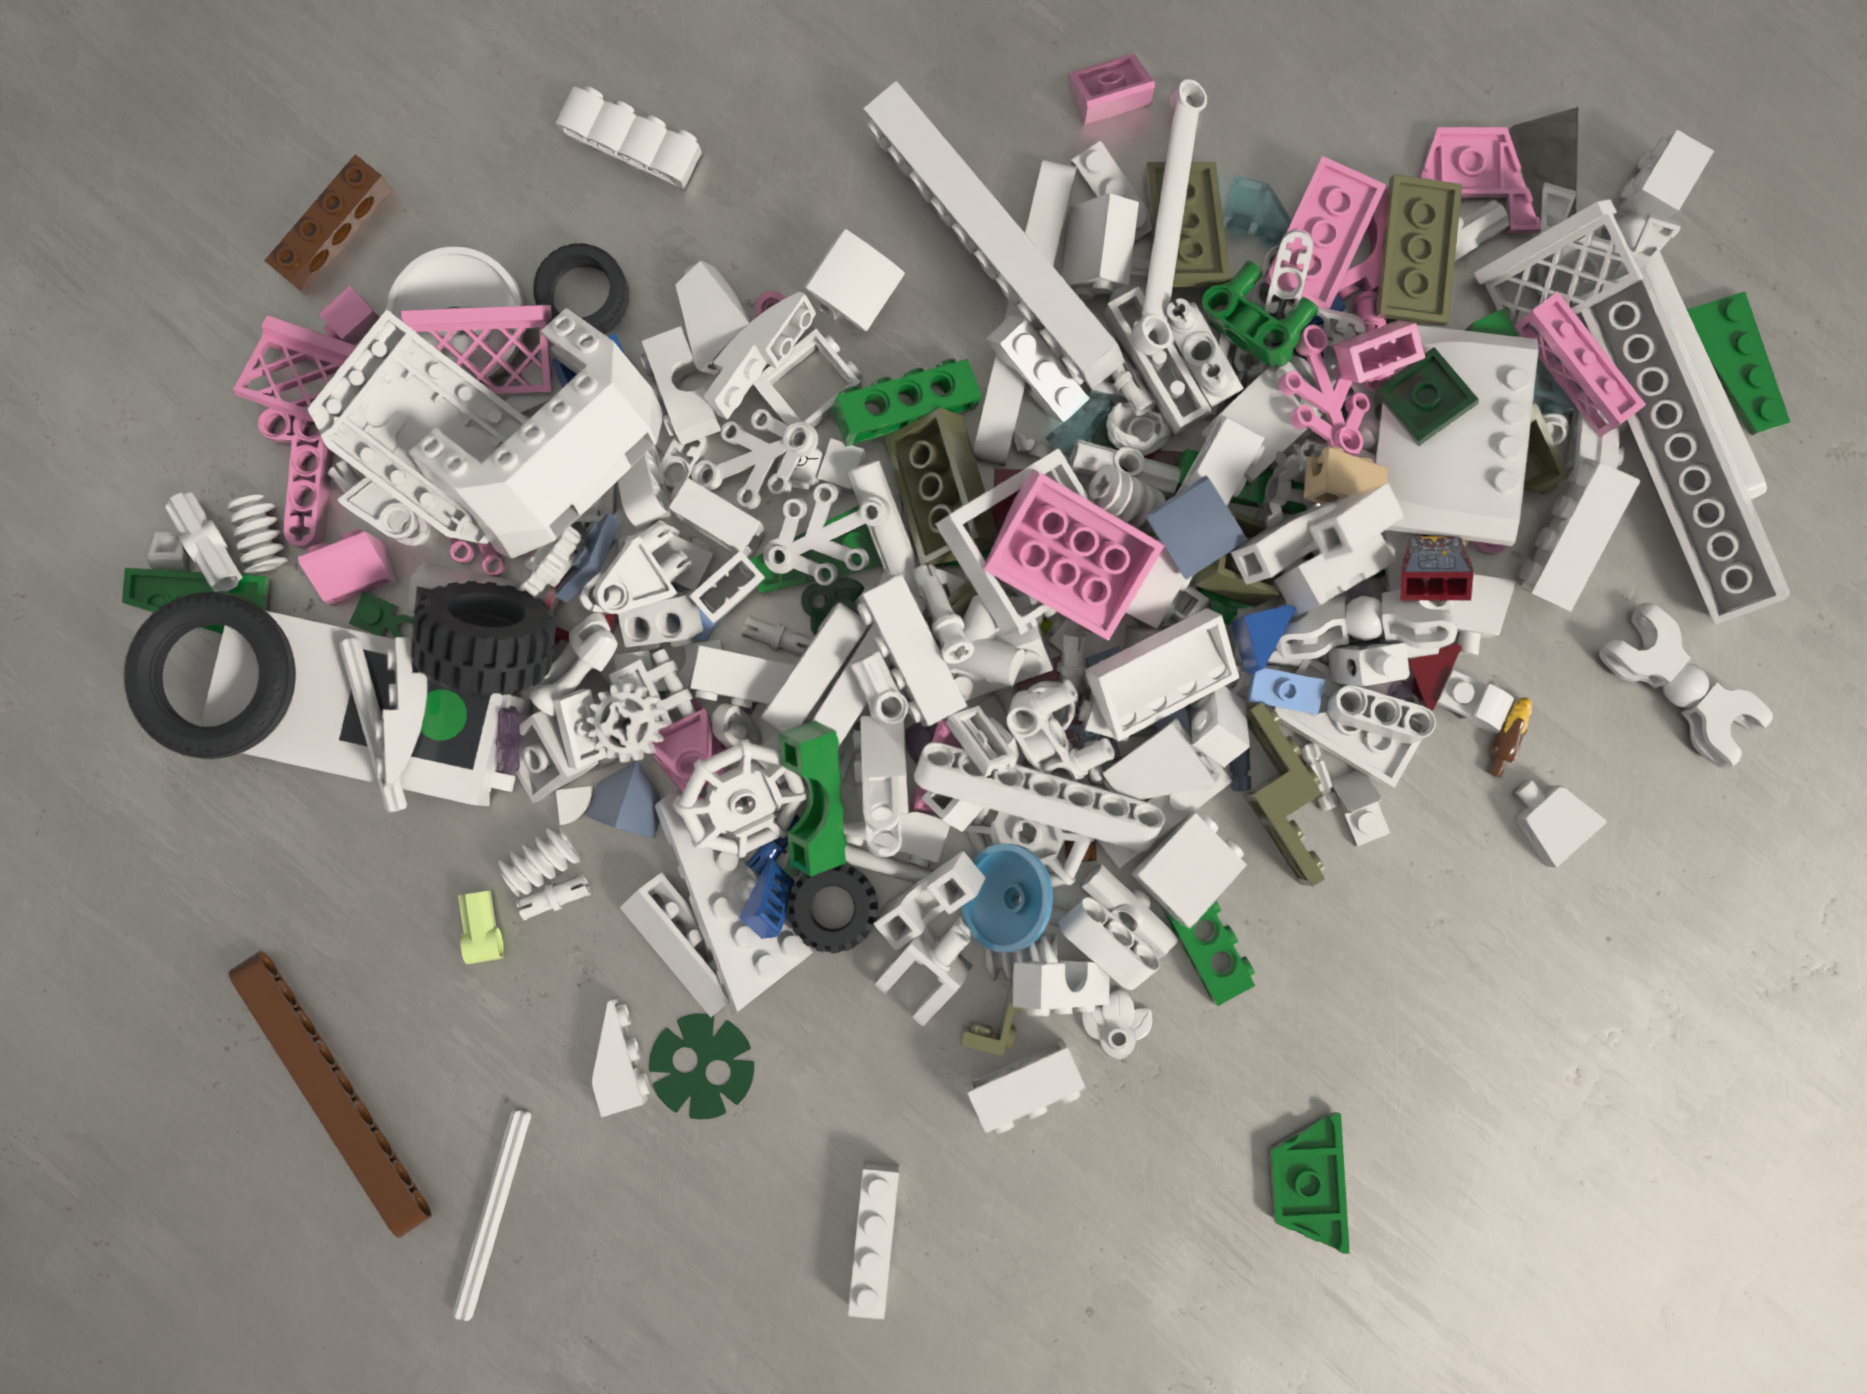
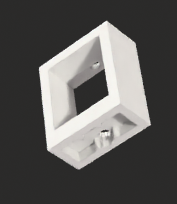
(828, 349)
(716, 518)

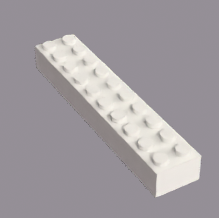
(993, 237)
(1687, 452)

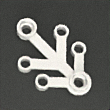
(760, 457)
(820, 537)

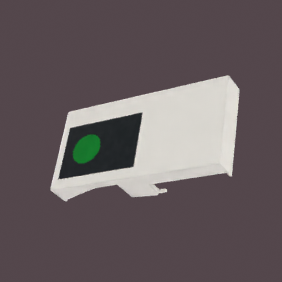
(323, 729)

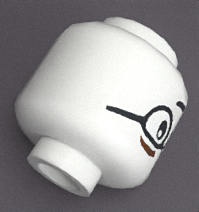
(806, 468)

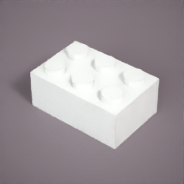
(1025, 1088)

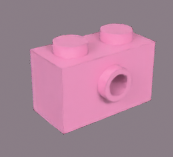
(1379, 351)

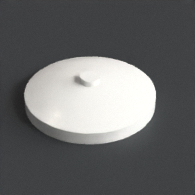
(457, 280)

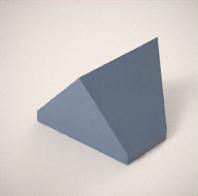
(627, 801)

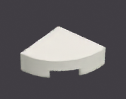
(573, 803)

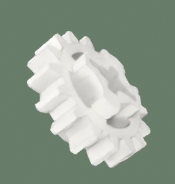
(550, 562)
(621, 709)

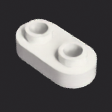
(733, 724)

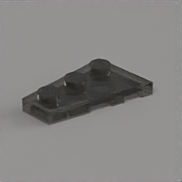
(1548, 153)

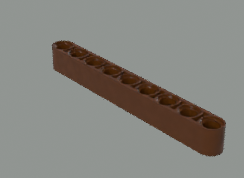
(330, 1094)

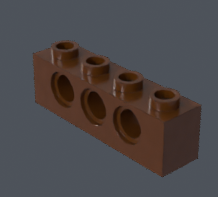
(329, 223)

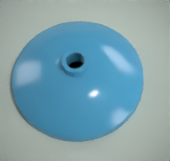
(996, 913)

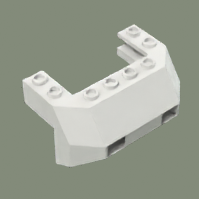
(561, 454)

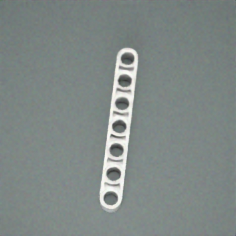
(1041, 798)

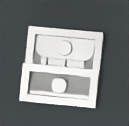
(854, 279)

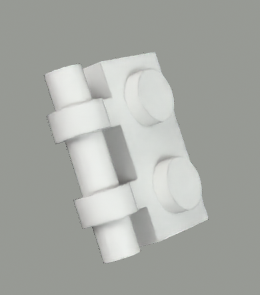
(666, 669)

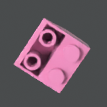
(348, 567)

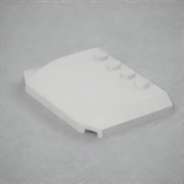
(391, 399)
(1473, 470)

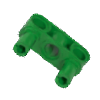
(1249, 324)

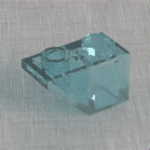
(1255, 210)

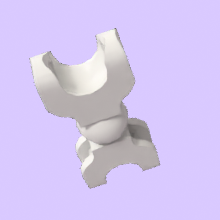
(1366, 620)
(1707, 706)

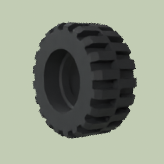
(483, 638)

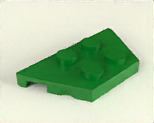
(1311, 1183)

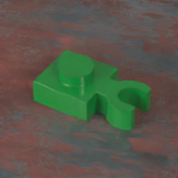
(378, 616)

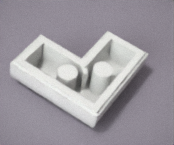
(990, 658)

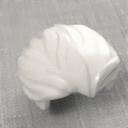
(1141, 432)

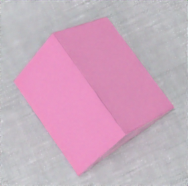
(1111, 88)

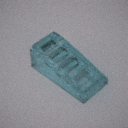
(1081, 424)

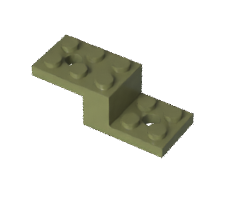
(1284, 794)

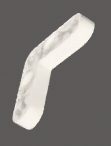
(1304, 258)

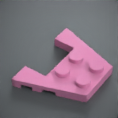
(1486, 168)

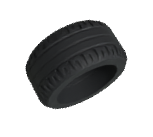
(583, 255)

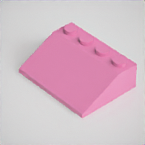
(1071, 554)

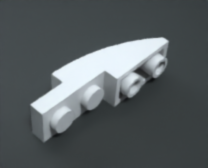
(762, 342)
(401, 726)

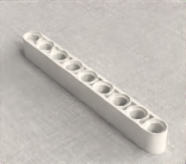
(1005, 383)
(1731, 429)

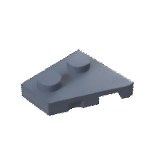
(590, 557)

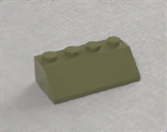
(936, 478)

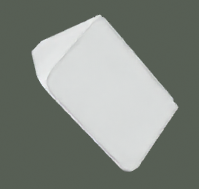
(168, 552)

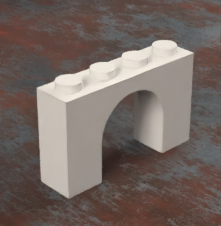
(1331, 527)

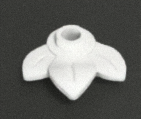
(1117, 1018)

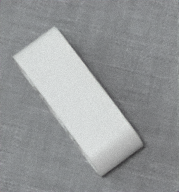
(644, 490)
(1397, 713)
(1109, 943)

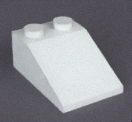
(1268, 413)

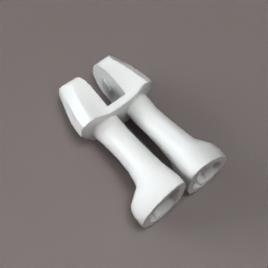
(588, 648)

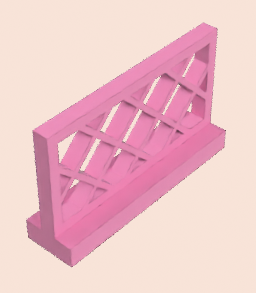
(488, 319)
(303, 346)

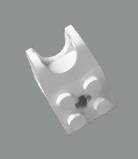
(881, 780)

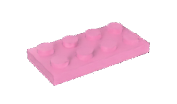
(1336, 216)

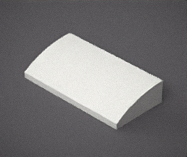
(1163, 673)

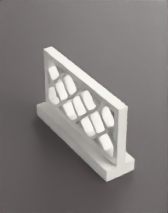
(1553, 243)

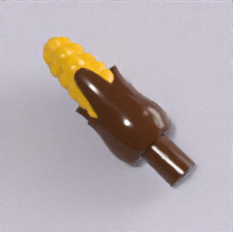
(1509, 739)

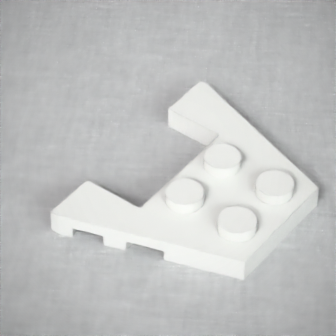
(1555, 209)

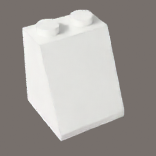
(1190, 869)

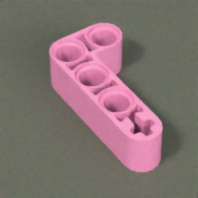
(301, 481)

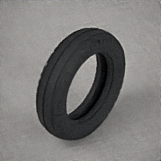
(145, 675)

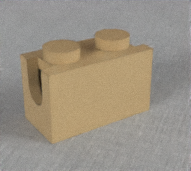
(1340, 475)

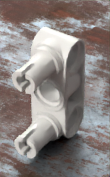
(1192, 334)
(1044, 738)

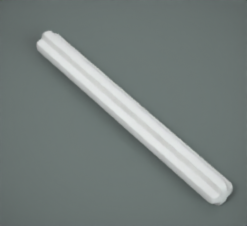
(491, 1214)

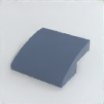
(1196, 527)

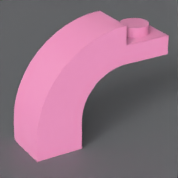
(1368, 273)

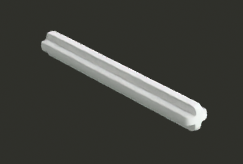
(369, 713)

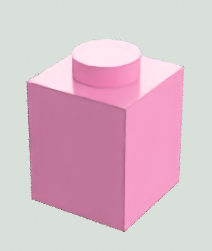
(348, 317)

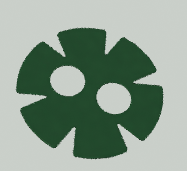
(698, 1036)

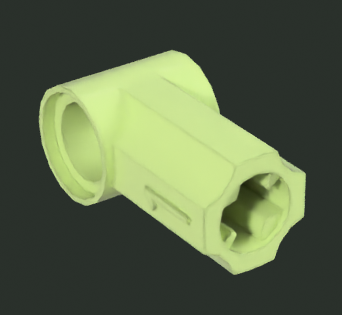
(481, 937)

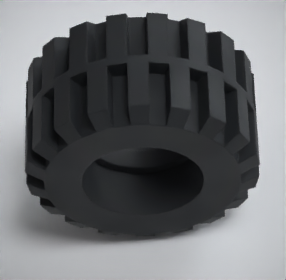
(824, 938)

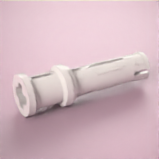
(946, 624)

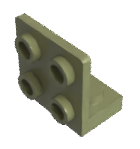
(981, 1036)

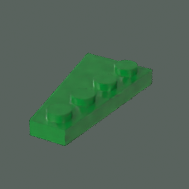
(1740, 361)
(853, 539)
(154, 588)

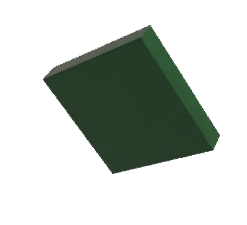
(1426, 396)

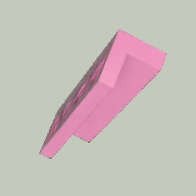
(1582, 363)

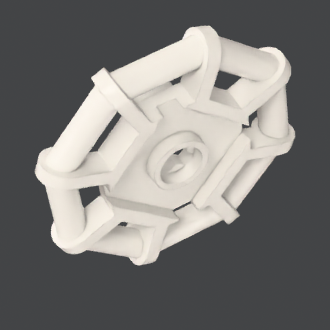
(732, 785)
(1046, 842)

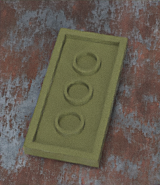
(1202, 243)
(1419, 250)

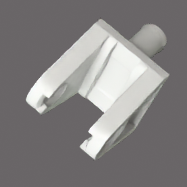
(378, 506)
(632, 573)
(941, 957)

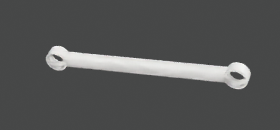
(1169, 218)

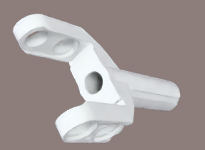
(891, 536)

